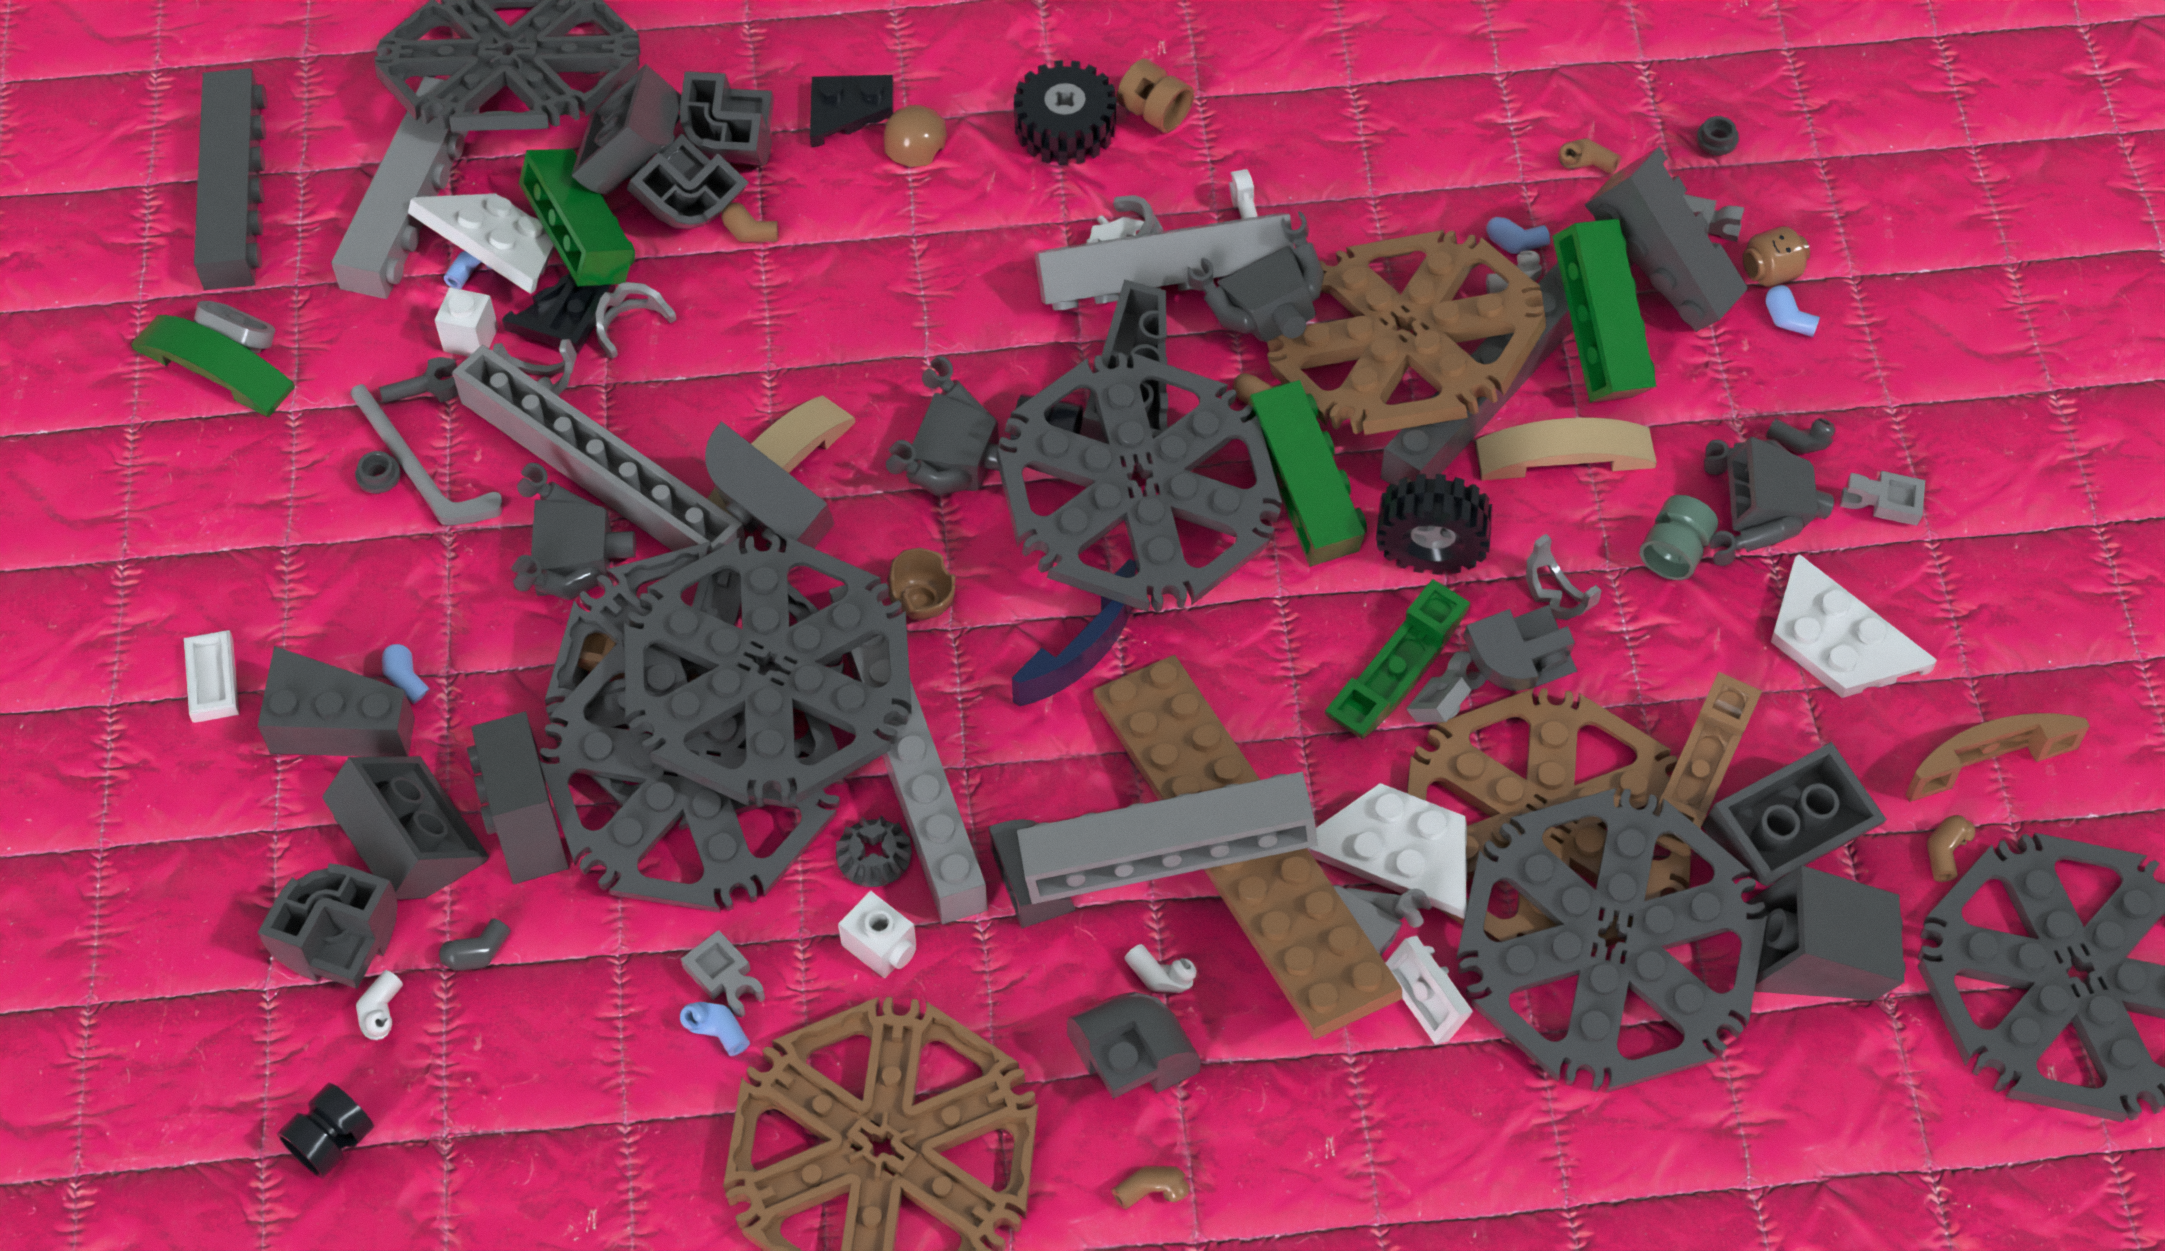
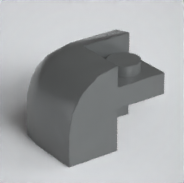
(726, 119)
(686, 186)
(1521, 649)
(331, 923)
(1133, 1042)

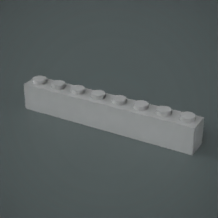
(591, 455)
(924, 794)

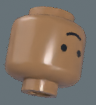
(1776, 256)

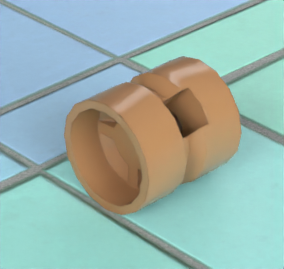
(1155, 95)

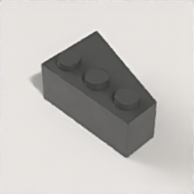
(331, 711)
(516, 797)

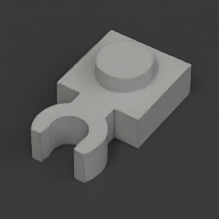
(720, 969)

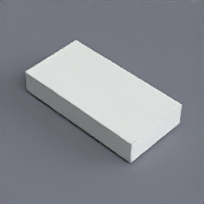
(211, 676)

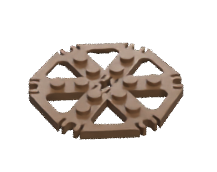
(1436, 324)
(1547, 783)
(886, 1113)

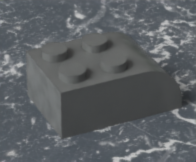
(627, 131)
(764, 493)

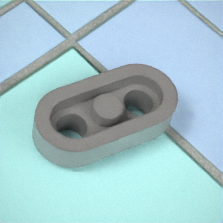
(235, 324)

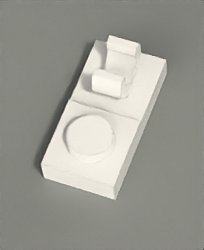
(1428, 990)

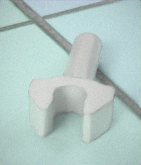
(1243, 193)

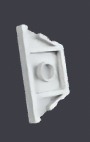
(491, 232)
(1841, 636)
(1400, 845)

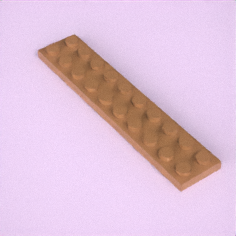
(1277, 899)

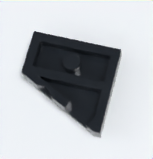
(848, 104)
(559, 313)

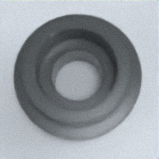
(1717, 136)
(373, 464)

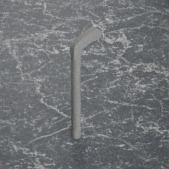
(446, 511)

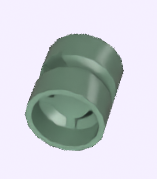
(1678, 537)

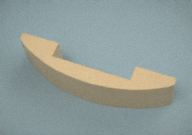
(798, 434)
(1564, 442)

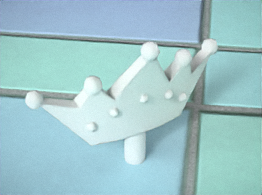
(1116, 229)

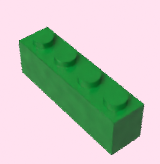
(576, 219)
(1604, 310)
(1307, 474)

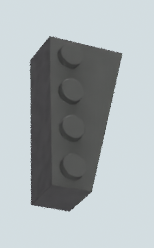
(1669, 240)
(1142, 330)

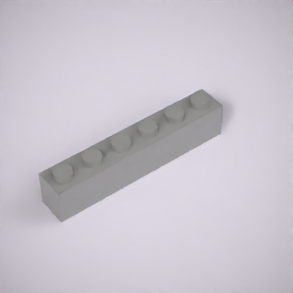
(382, 230)
(1155, 259)
(1167, 837)

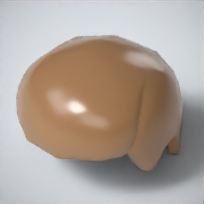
(914, 135)
(921, 583)

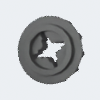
(874, 869)

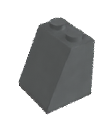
(1829, 937)

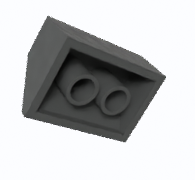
(1794, 815)
(403, 824)

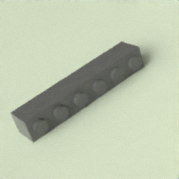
(229, 179)

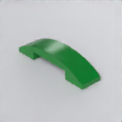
(216, 358)
(1401, 662)

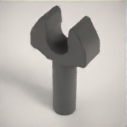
(428, 382)

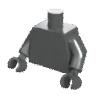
(1269, 294)
(954, 439)
(1769, 494)
(568, 540)

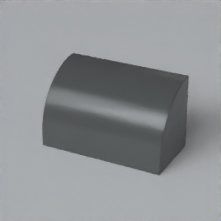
(1007, 855)

